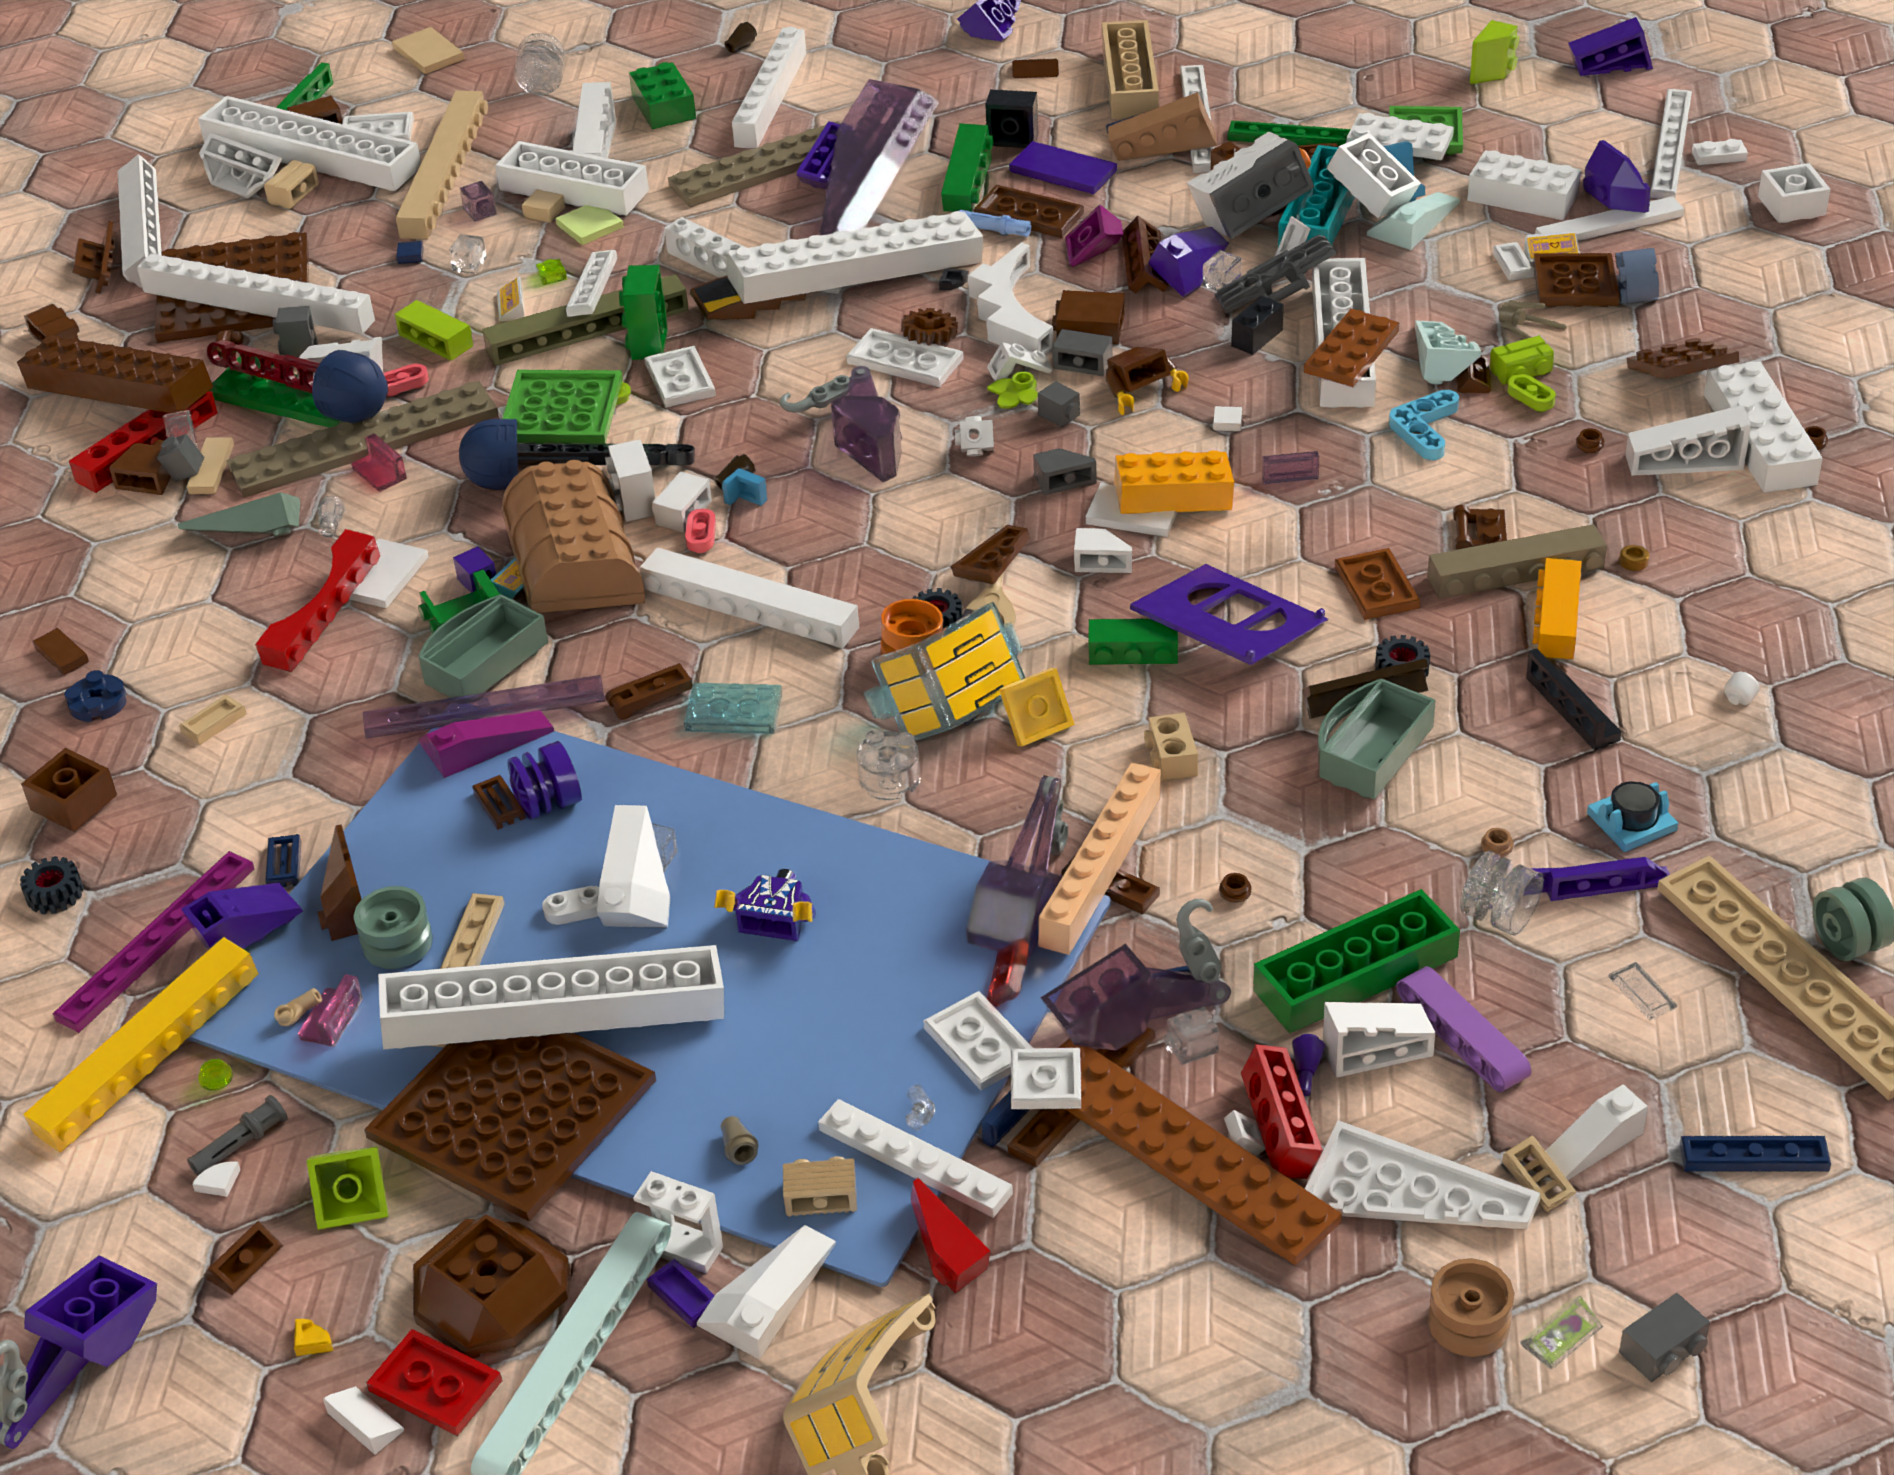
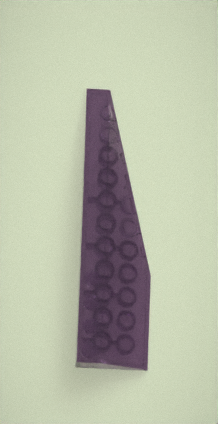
(871, 151)

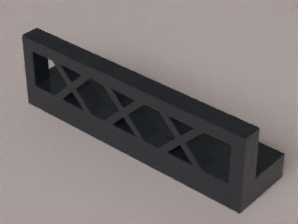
(1571, 701)

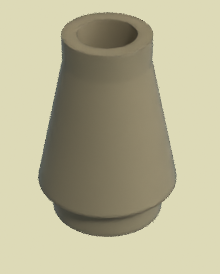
(739, 1143)

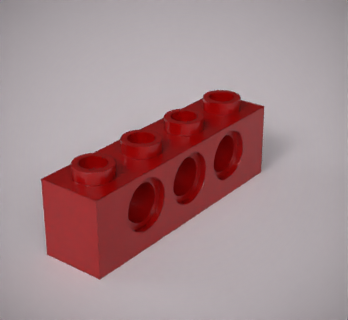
(1281, 1111)

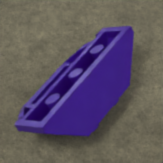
(817, 164)
(1615, 180)

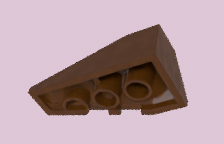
(339, 890)

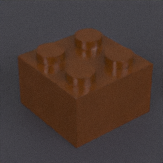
(69, 789)

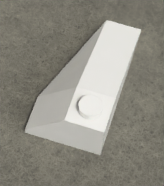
(763, 1296)

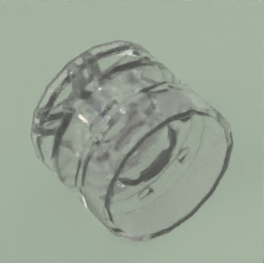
(539, 64)
(1501, 893)

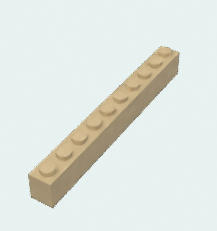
(441, 165)

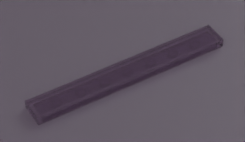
(483, 705)

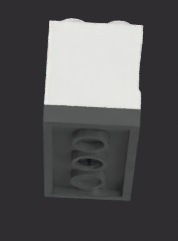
(1251, 184)

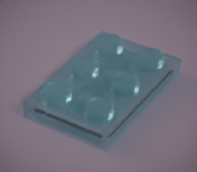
(733, 708)

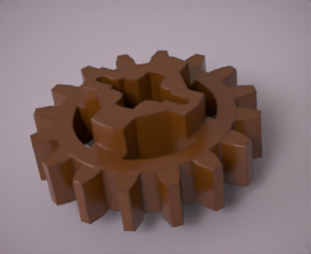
(929, 326)

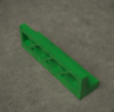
(310, 88)

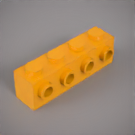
(1558, 608)

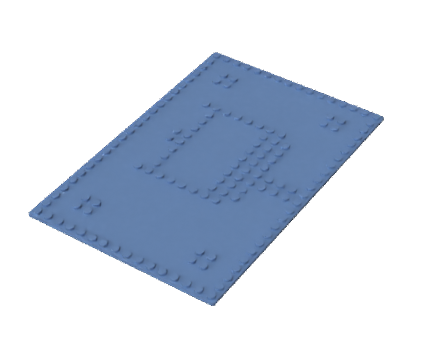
(799, 1016)

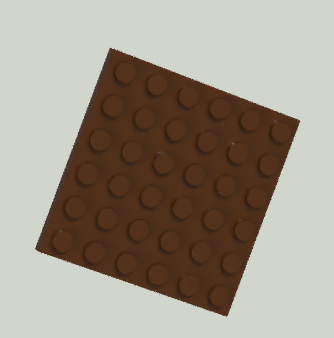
(272, 255)
(511, 1114)

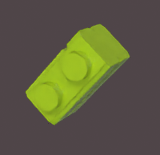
(1525, 357)

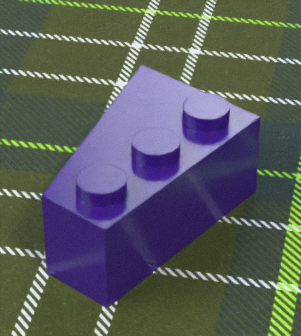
(1612, 49)

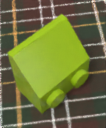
(1494, 52)

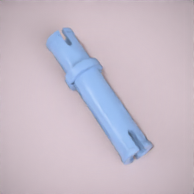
(1003, 224)

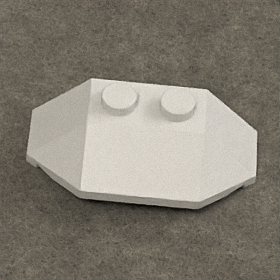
(237, 166)

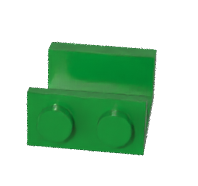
(443, 612)

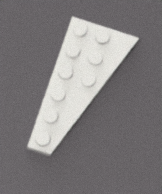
(1392, 1181)

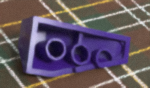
(990, 19)

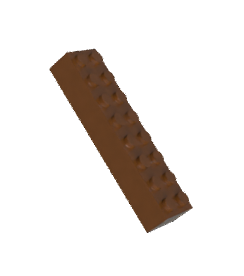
(115, 374)

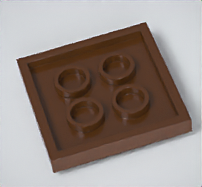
(1576, 279)
(1682, 359)

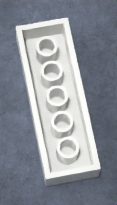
(576, 175)
(1778, 446)

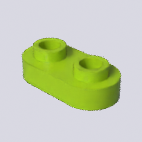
(1531, 392)

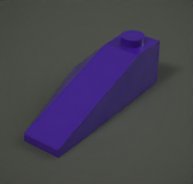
(1182, 257)

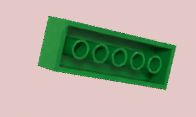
(1355, 959)

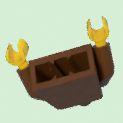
(1137, 369)

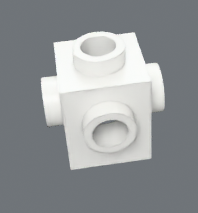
(977, 426)

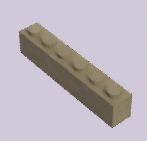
(1512, 560)

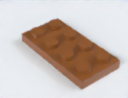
(1351, 347)

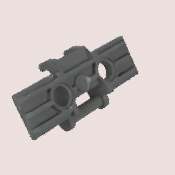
(1262, 276)

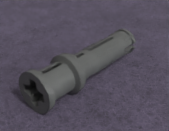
(251, 1126)

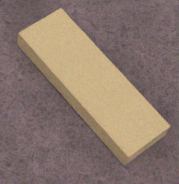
(216, 453)

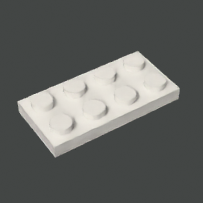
(1426, 138)

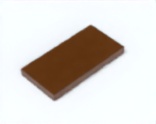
(1045, 213)

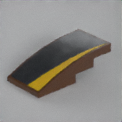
(720, 301)

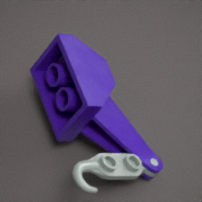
(80, 1321)

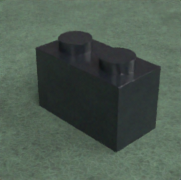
(1257, 325)

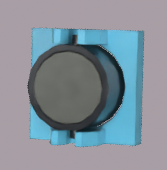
(1632, 813)

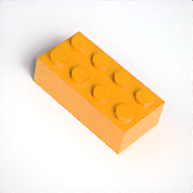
(1173, 482)

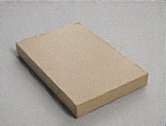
(428, 50)

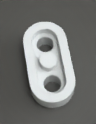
(571, 905)

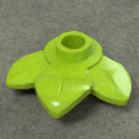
(1015, 390)

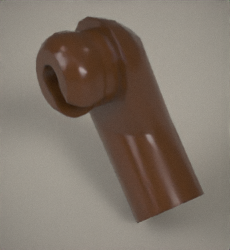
(231, 336)

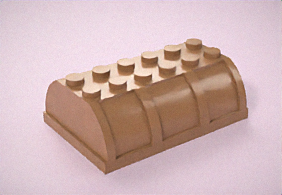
(569, 539)

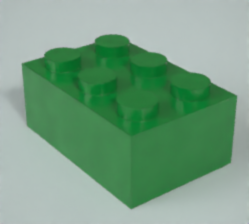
(662, 95)
(644, 311)

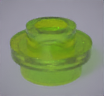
(215, 1075)

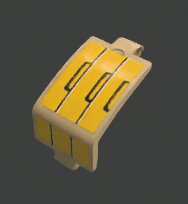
(832, 1408)

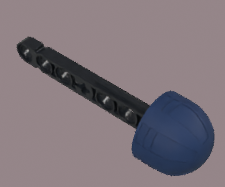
(492, 455)

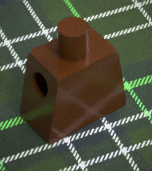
(140, 470)

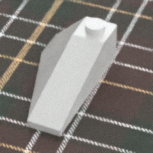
(632, 875)

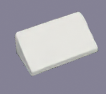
(362, 1418)

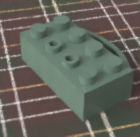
(481, 646)
(1375, 737)

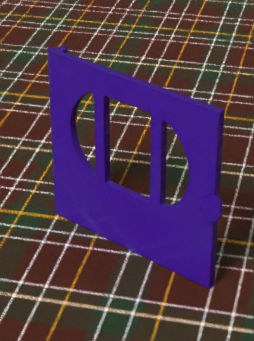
(1171, 608)

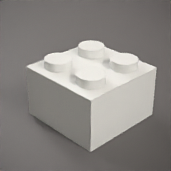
(1794, 193)
(631, 479)

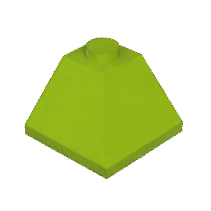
(347, 1187)

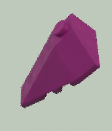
(477, 740)

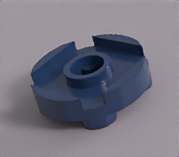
(84, 696)

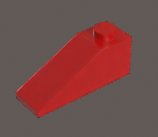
(951, 1246)

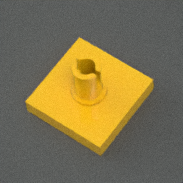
(1036, 706)

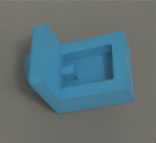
(745, 486)

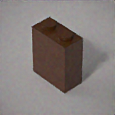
(1090, 313)

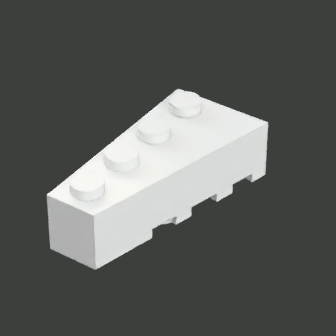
(595, 120)
(1691, 445)

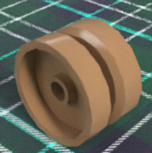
(1470, 1307)

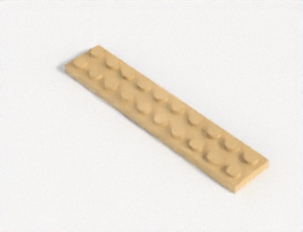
(1787, 968)

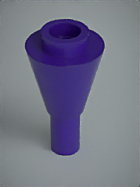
(1307, 1055)

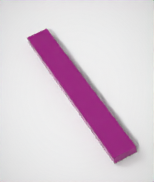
(147, 946)

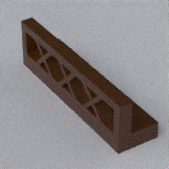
(1138, 245)

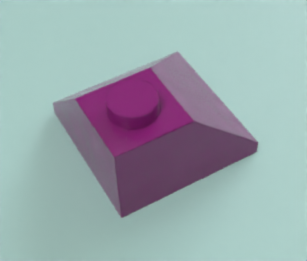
(1093, 236)

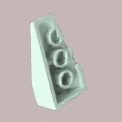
(1413, 220)
(1443, 352)

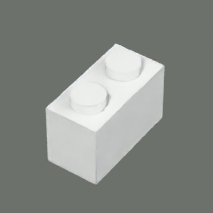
(679, 499)

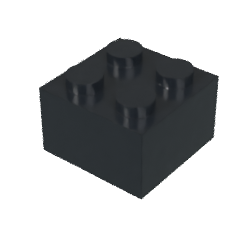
(1012, 117)

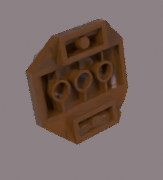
(488, 1285)

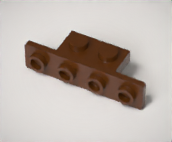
(95, 259)

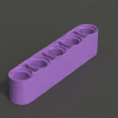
(1465, 1029)

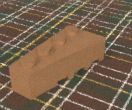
(1164, 130)

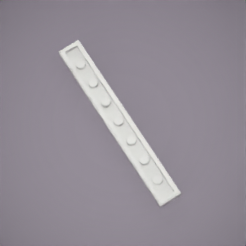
(1192, 82)
(1671, 144)

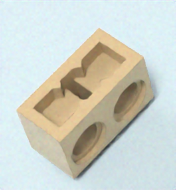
(1172, 746)

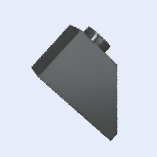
(1063, 470)

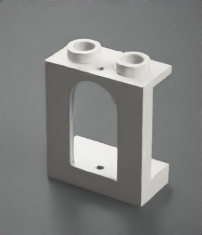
(687, 1245)

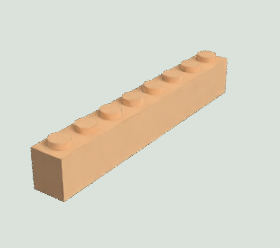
(1099, 859)

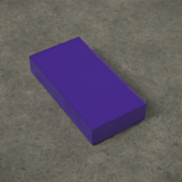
(681, 1291)

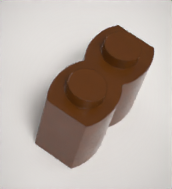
(51, 321)

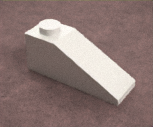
(1599, 1131)

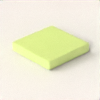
(589, 223)

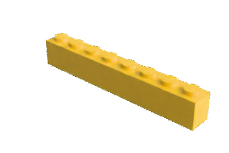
(140, 1045)

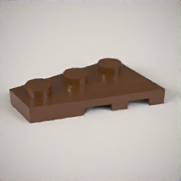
(992, 556)

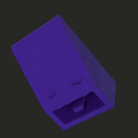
(240, 914)

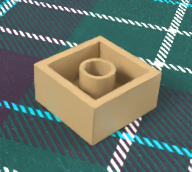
(543, 206)

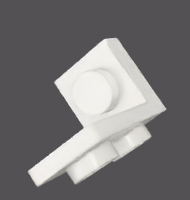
(1008, 355)

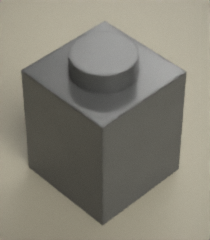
(1058, 404)
(180, 457)

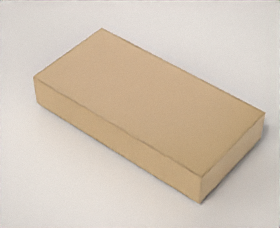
(212, 719)

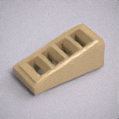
(1528, 1147)

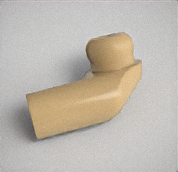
(292, 1011)

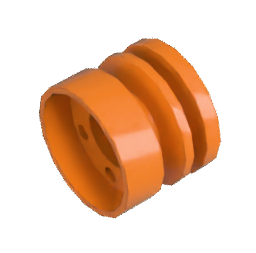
(908, 623)

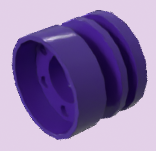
(550, 778)

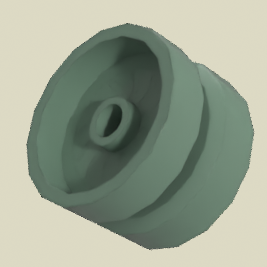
(1854, 919)
(393, 927)

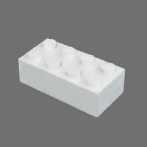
(1524, 184)

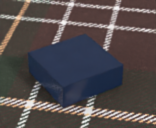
(410, 252)

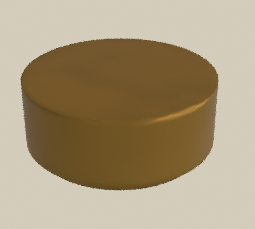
(1634, 557)

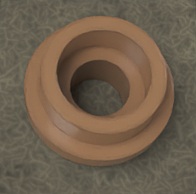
(1497, 841)

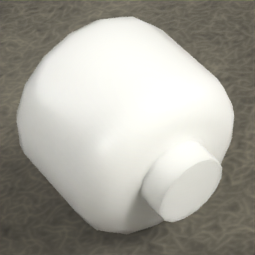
(1741, 688)

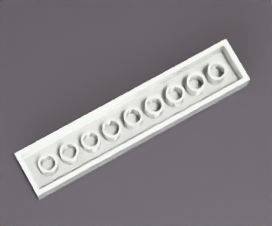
(325, 144)
(854, 257)
(550, 996)

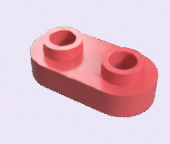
(406, 378)
(700, 530)

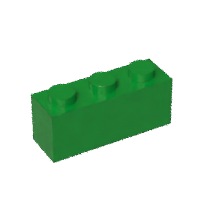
(1131, 642)

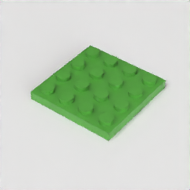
(563, 405)

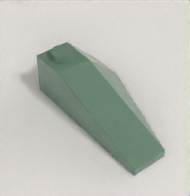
(266, 515)

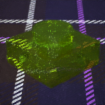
(551, 271)

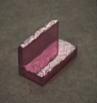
(382, 466)
(333, 1014)

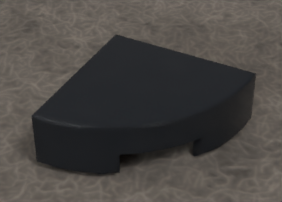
(953, 279)

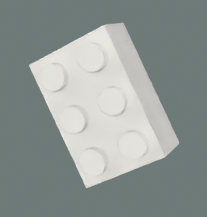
(1373, 175)

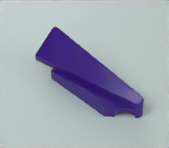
(1601, 878)

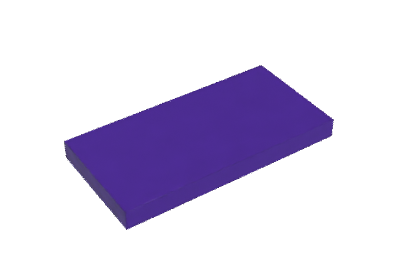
(1063, 167)

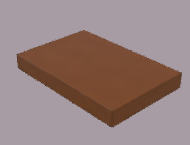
(1377, 583)

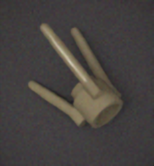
(1512, 314)

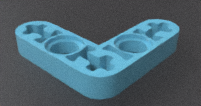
(1407, 419)

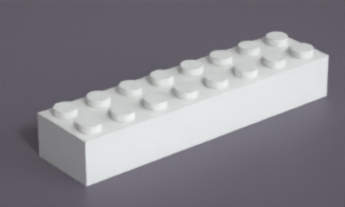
(1336, 289)

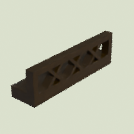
(1324, 696)

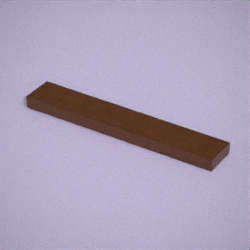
(1052, 1125)

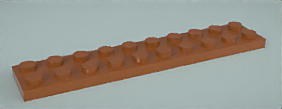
(1201, 1159)

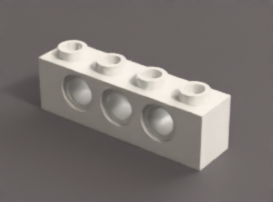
(699, 246)

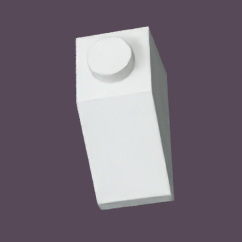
(1101, 552)

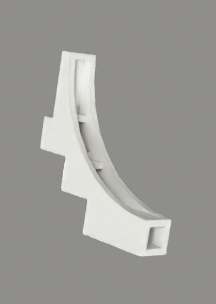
(999, 308)

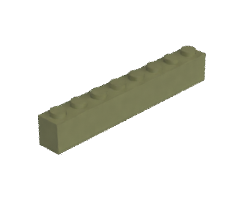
(555, 330)

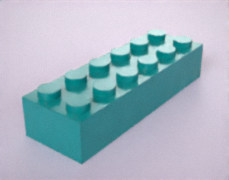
(1322, 206)

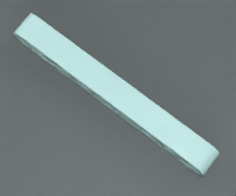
(572, 1348)

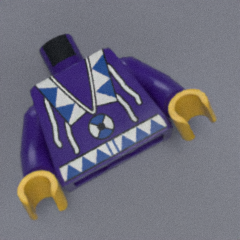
(769, 906)

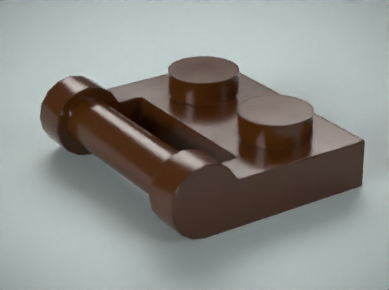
(1489, 526)

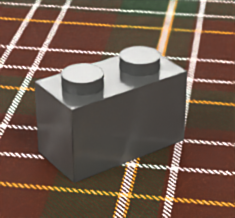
(294, 330)
(1082, 352)
(1664, 1337)

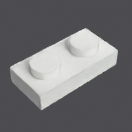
(1719, 152)

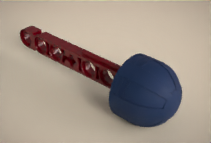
(343, 386)

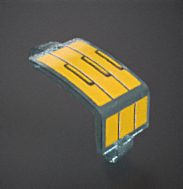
(947, 674)

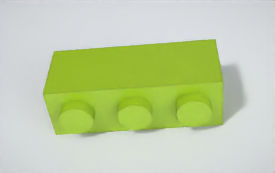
(434, 330)

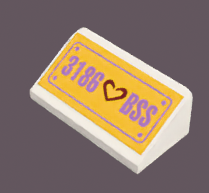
(1550, 243)
(511, 301)

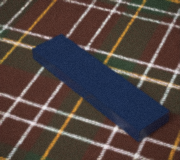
(1755, 1154)

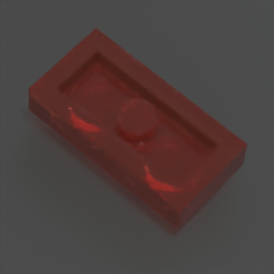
(1008, 972)

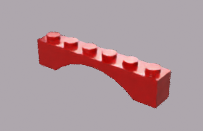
(290, 639)

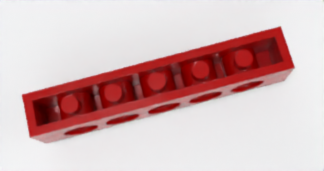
(92, 465)

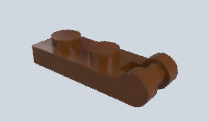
(648, 690)

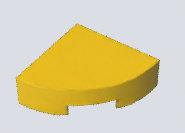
(310, 1338)

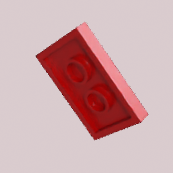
(434, 1382)

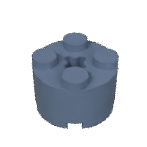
(1637, 275)

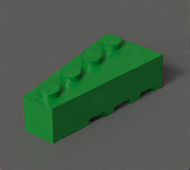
(967, 167)

